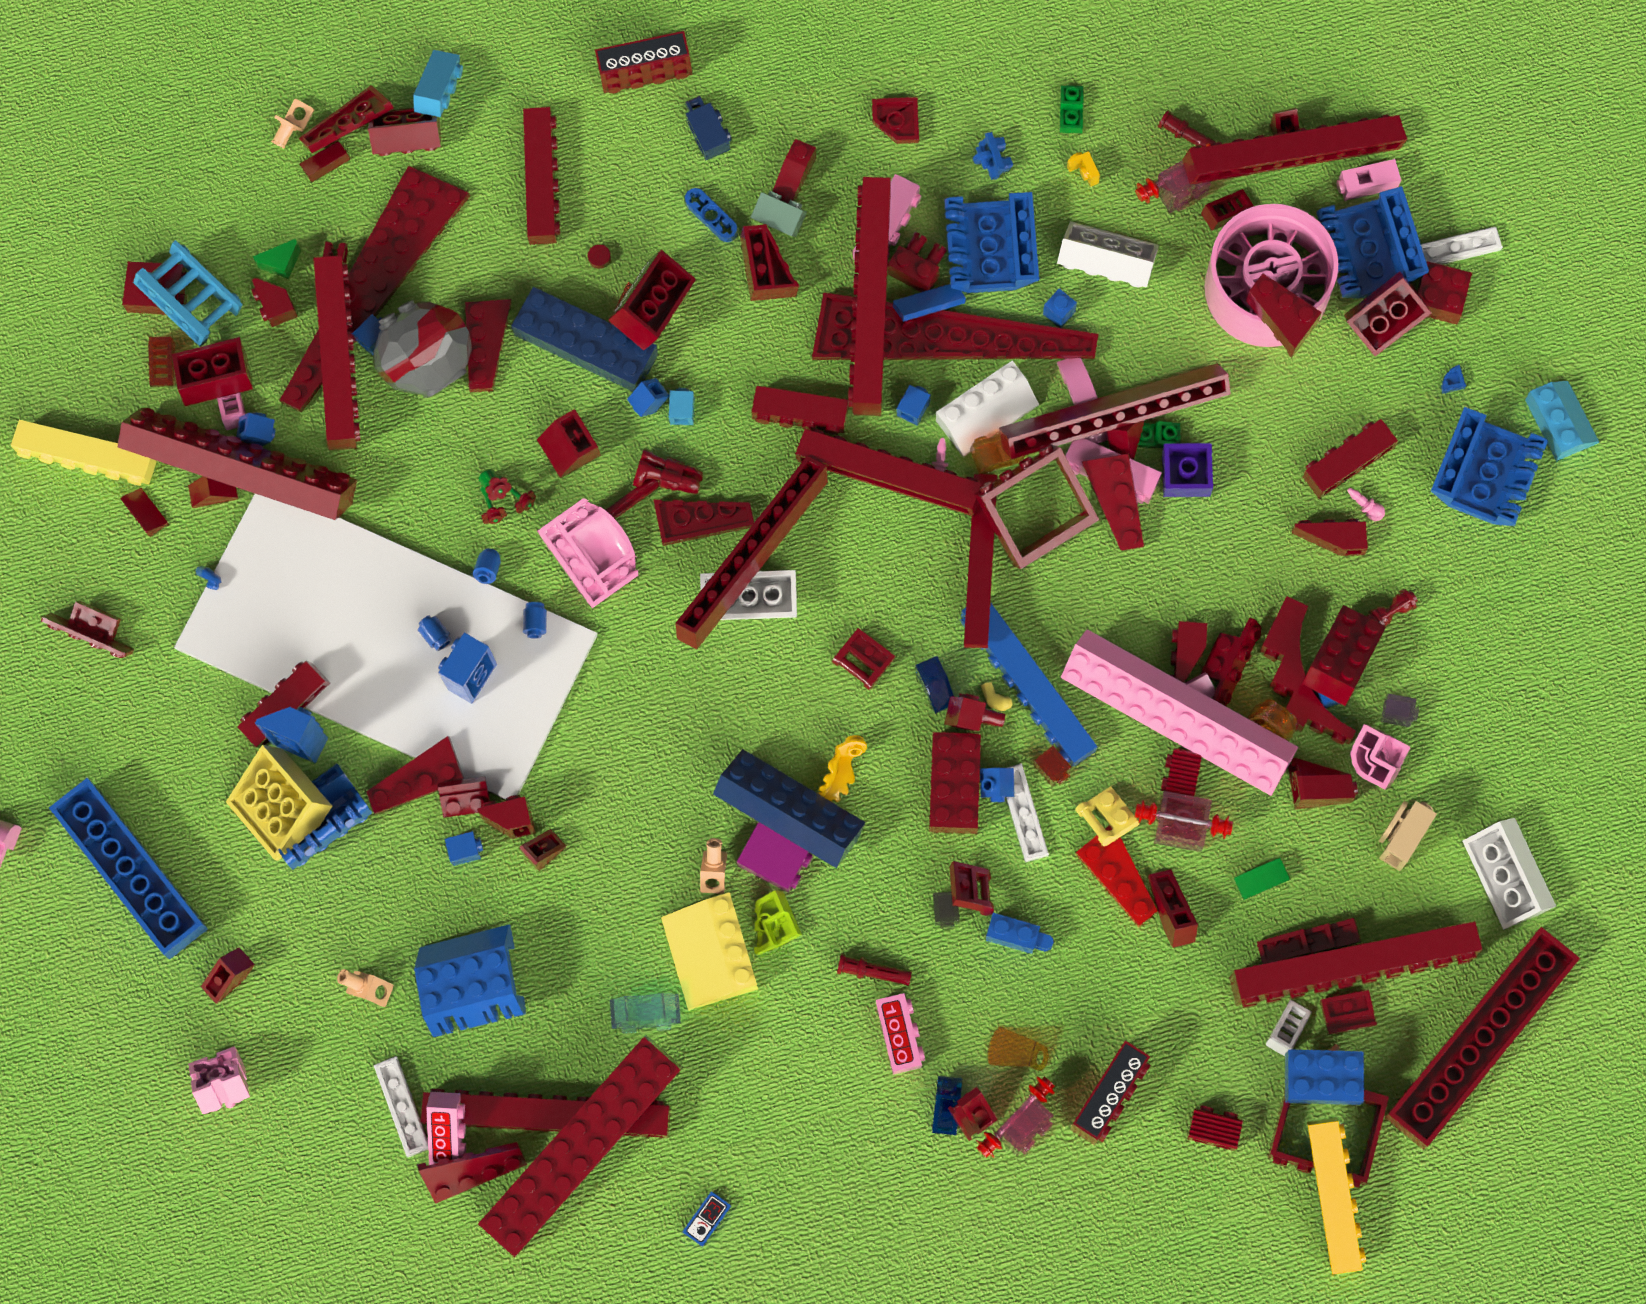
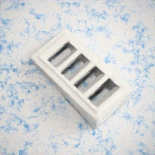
(1282, 1042)

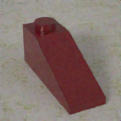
(795, 170)
(1173, 909)

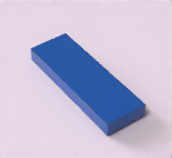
(928, 302)

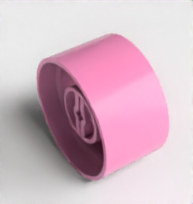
(1281, 264)

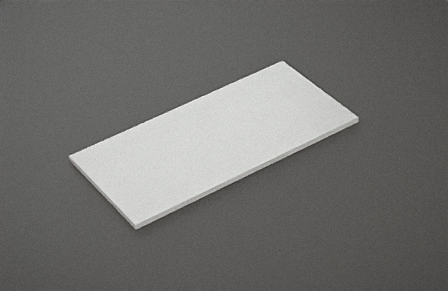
(353, 608)

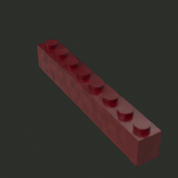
(890, 472)

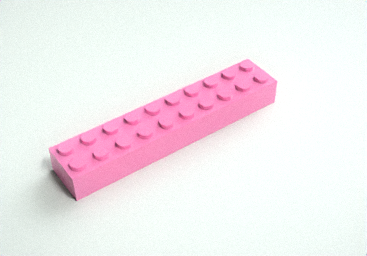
(1179, 712)

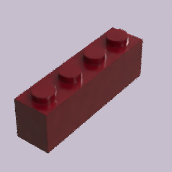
(800, 410)
(1350, 458)
(294, 692)

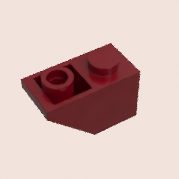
(275, 301)

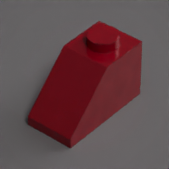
(227, 974)

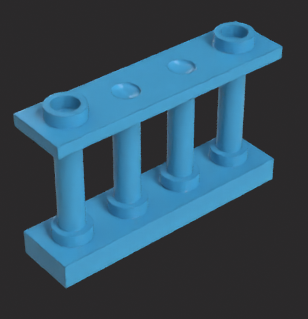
(181, 314)

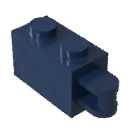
(707, 129)

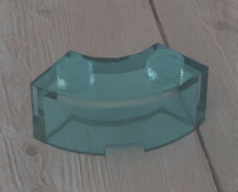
(645, 1011)

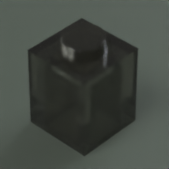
(945, 913)

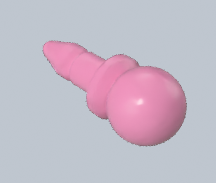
(940, 456)
(1374, 511)

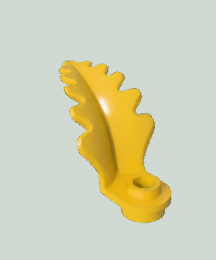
(841, 768)

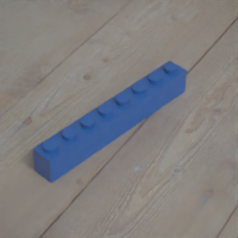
(1036, 691)

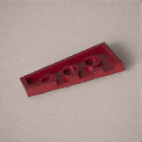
(349, 117)
(1116, 493)
(700, 519)
(417, 777)

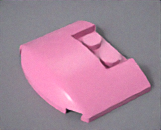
(591, 550)

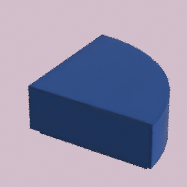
(1453, 380)

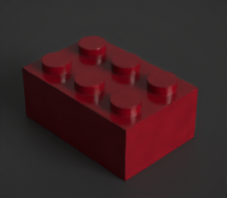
(212, 371)

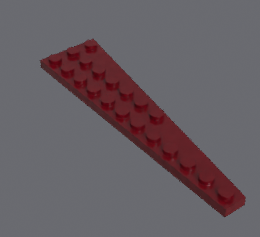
(400, 237)
(948, 336)

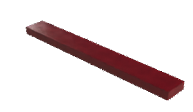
(979, 575)

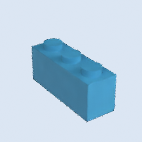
(437, 83)

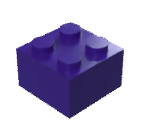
(1187, 470)

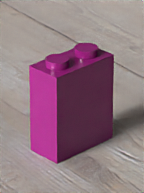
(774, 858)

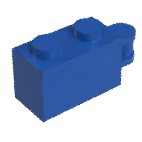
(1017, 934)

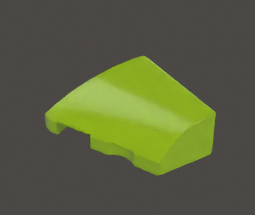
(774, 922)

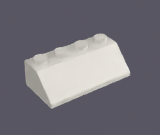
(1107, 254)
(986, 407)
(766, 596)
(1509, 873)

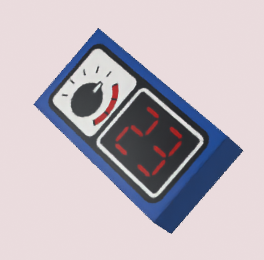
(706, 1219)

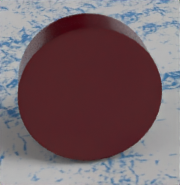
(599, 256)

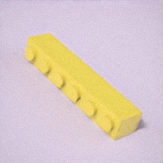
(82, 452)

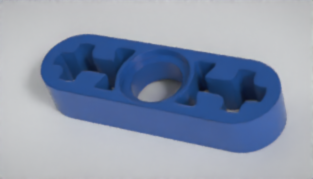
(709, 204)

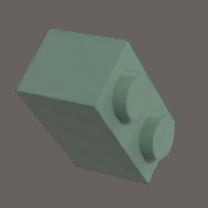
(779, 214)

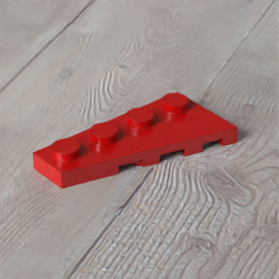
(1119, 877)

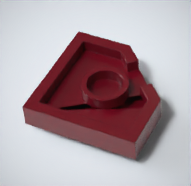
(897, 118)

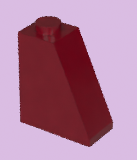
(1319, 785)

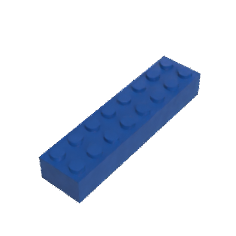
(128, 868)

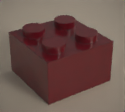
(1444, 291)

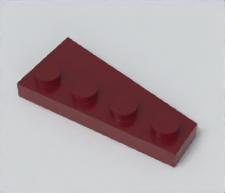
(486, 328)
(461, 1174)

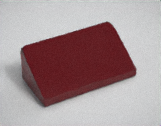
(324, 161)
(144, 511)

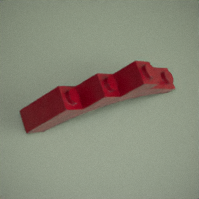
(1284, 645)

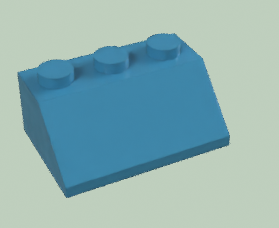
(1561, 419)

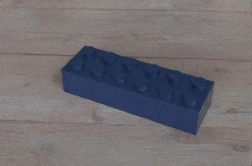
(583, 339)
(789, 808)

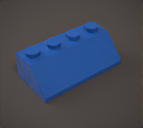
(294, 732)

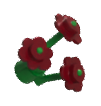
(497, 487)

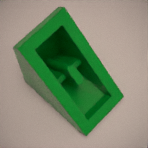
(279, 259)

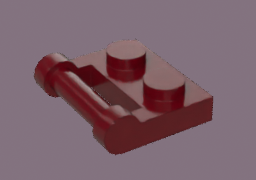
(869, 653)
(964, 887)

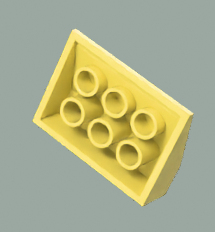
(277, 801)
(709, 951)

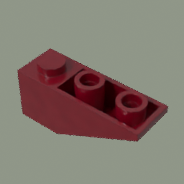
(1341, 538)
(1190, 646)

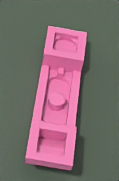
(1079, 387)

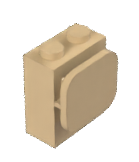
(1405, 833)

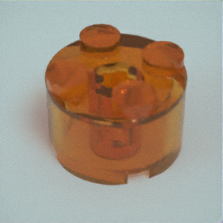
(1274, 718)

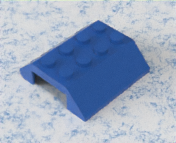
(1374, 243)
(992, 244)
(1487, 469)
(346, 812)
(467, 981)

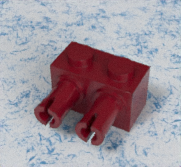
(913, 269)
(969, 713)

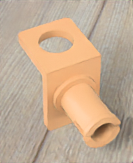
(291, 124)
(713, 867)
(365, 986)

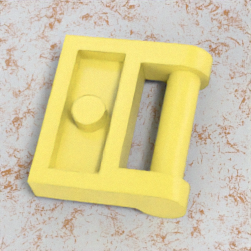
(1113, 811)

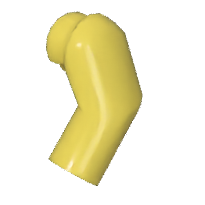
(995, 700)

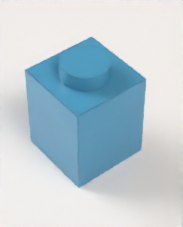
(681, 407)

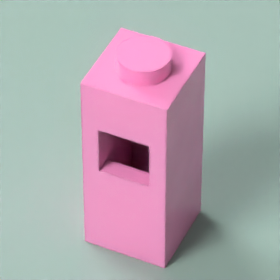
(1368, 179)

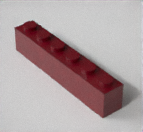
(540, 175)

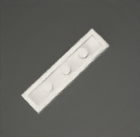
(1462, 246)
(1025, 818)
(402, 1106)

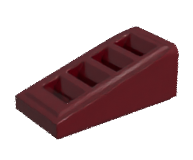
(1215, 217)

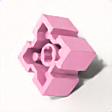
(219, 1080)

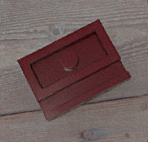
(463, 796)
(1348, 1012)
(972, 1113)

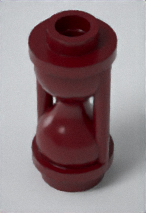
(1402, 603)

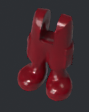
(673, 476)

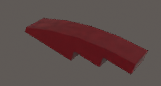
(1309, 941)

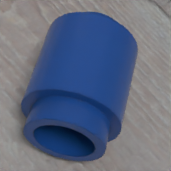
(487, 566)
(534, 620)
(434, 632)

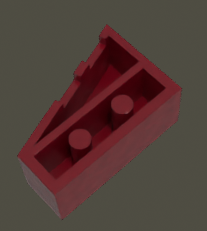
(765, 269)
(1283, 312)

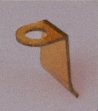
(1015, 1050)

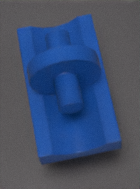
(990, 157)

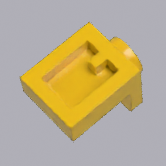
(1086, 166)

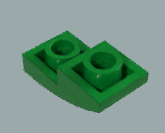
(1071, 109)
(1159, 434)
(1262, 878)

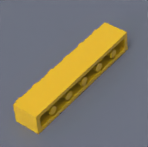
(1334, 1195)

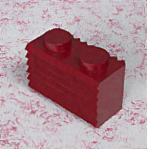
(1183, 772)
(1214, 1128)

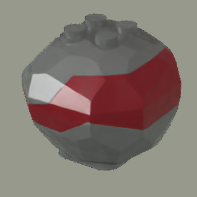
(422, 348)

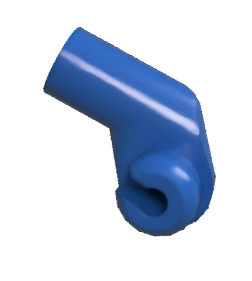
(206, 573)

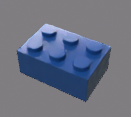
(467, 667)
(1324, 1077)

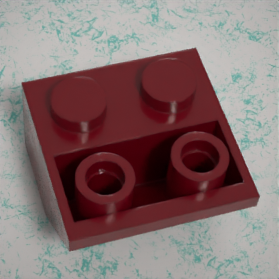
(568, 444)
(509, 817)

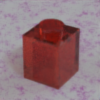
(1053, 767)

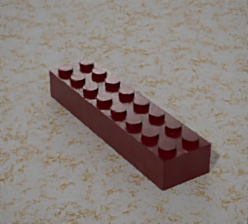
(336, 360)

